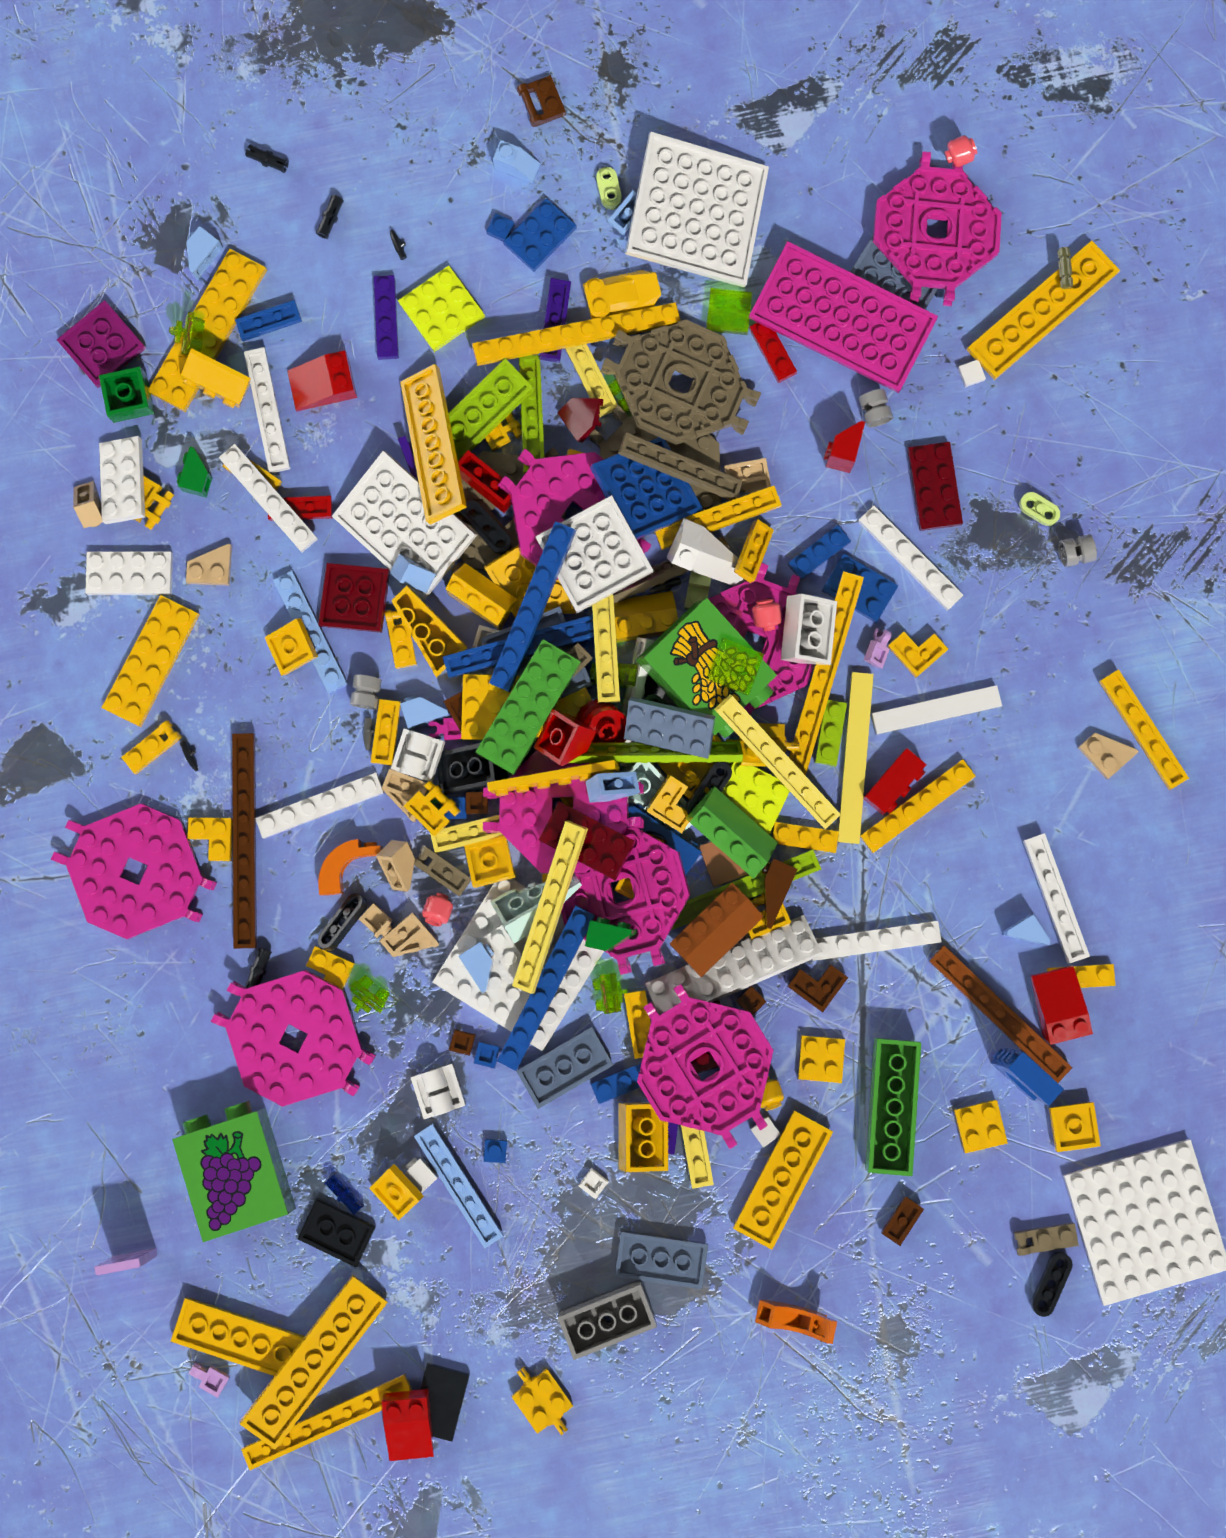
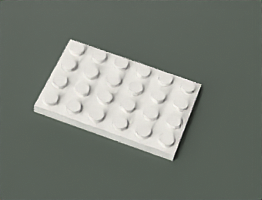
(390, 520)

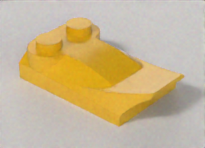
(621, 293)

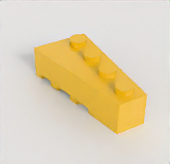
(427, 629)

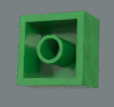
(126, 394)

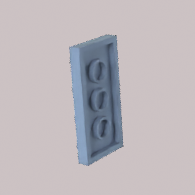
(669, 727)
(564, 1067)
(661, 1260)

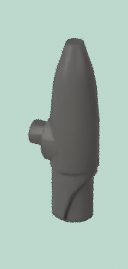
(368, 731)

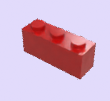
(484, 480)
(895, 782)

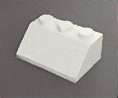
(808, 630)

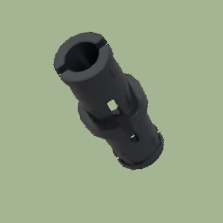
(267, 158)
(329, 217)
(258, 967)

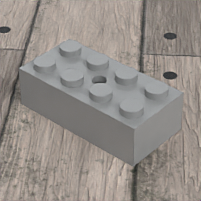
(589, 1332)

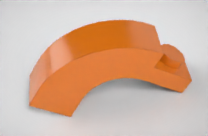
(332, 870)
(797, 1319)

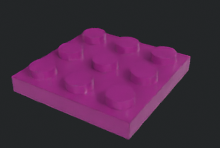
(101, 343)

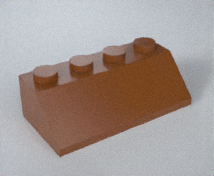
(716, 930)

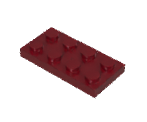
(935, 486)
(602, 848)

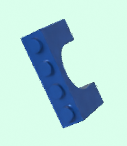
(688, 850)
(1026, 1075)

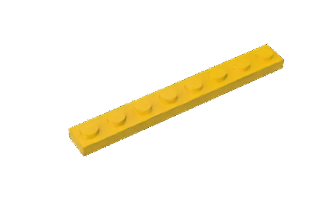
(325, 1422)

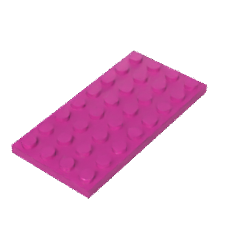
(843, 317)

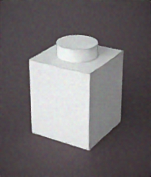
(420, 1173)

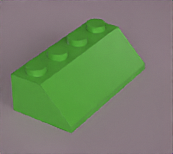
(732, 832)

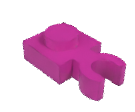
(448, 728)

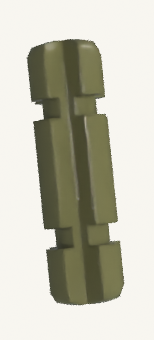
(1065, 268)

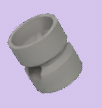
(876, 409)
(1081, 549)
(365, 691)

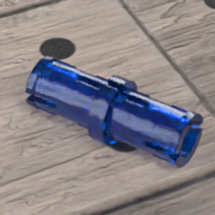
(344, 1194)

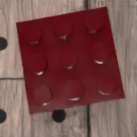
(354, 597)

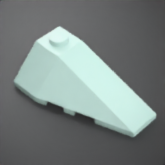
(519, 907)

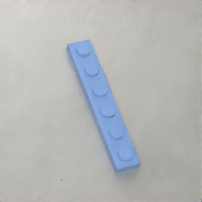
(299, 608)
(458, 1186)

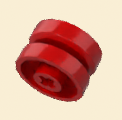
(604, 719)

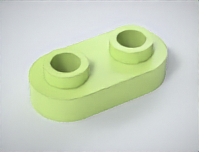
(607, 187)
(1039, 508)

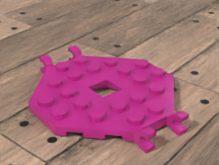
(936, 261)
(547, 493)
(737, 607)
(527, 813)
(165, 886)
(659, 897)
(309, 1006)
(725, 1096)

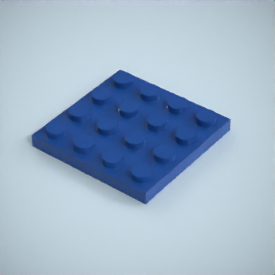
(645, 495)

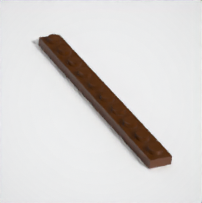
(244, 841)

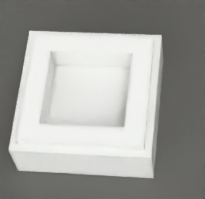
(971, 373)
(767, 1134)
(593, 1183)

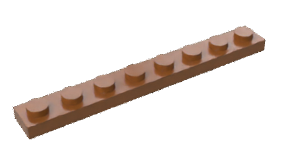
(999, 1013)

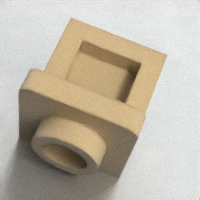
(376, 920)

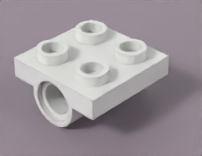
(418, 755)
(438, 1091)

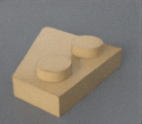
(752, 473)
(211, 568)
(1106, 754)
(402, 789)
(408, 937)

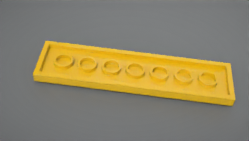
(219, 307)
(1042, 311)
(433, 444)
(313, 1362)

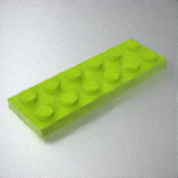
(487, 406)

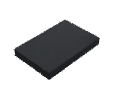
(336, 1232)
(445, 1397)

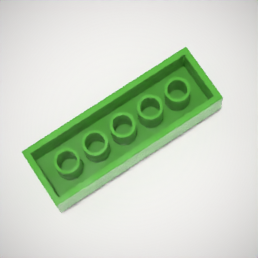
(528, 707)
(893, 1107)

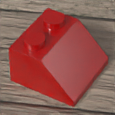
(844, 448)
(564, 737)

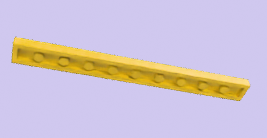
(574, 334)
(824, 674)

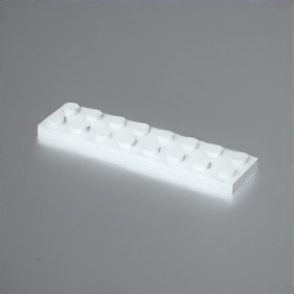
(740, 967)

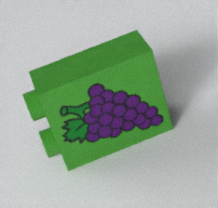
(233, 1171)

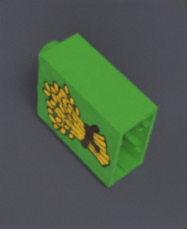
(683, 659)

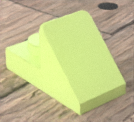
(697, 589)

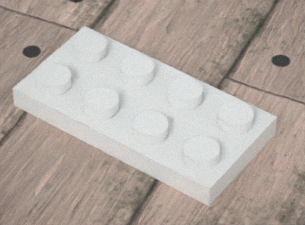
(122, 480)
(129, 573)

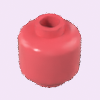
(961, 151)
(766, 614)
(437, 909)

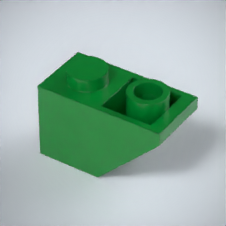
(195, 475)
(607, 936)

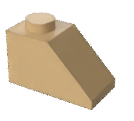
(87, 504)
(397, 864)

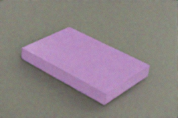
(125, 1261)

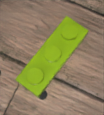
(831, 733)

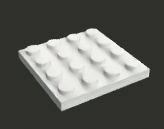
(601, 556)

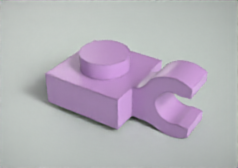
(877, 650)
(212, 1380)

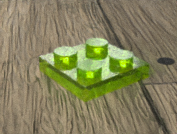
(729, 311)
(735, 666)

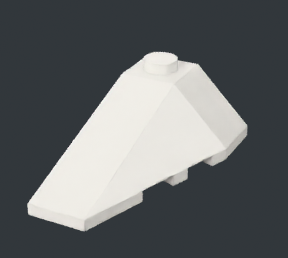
(703, 553)

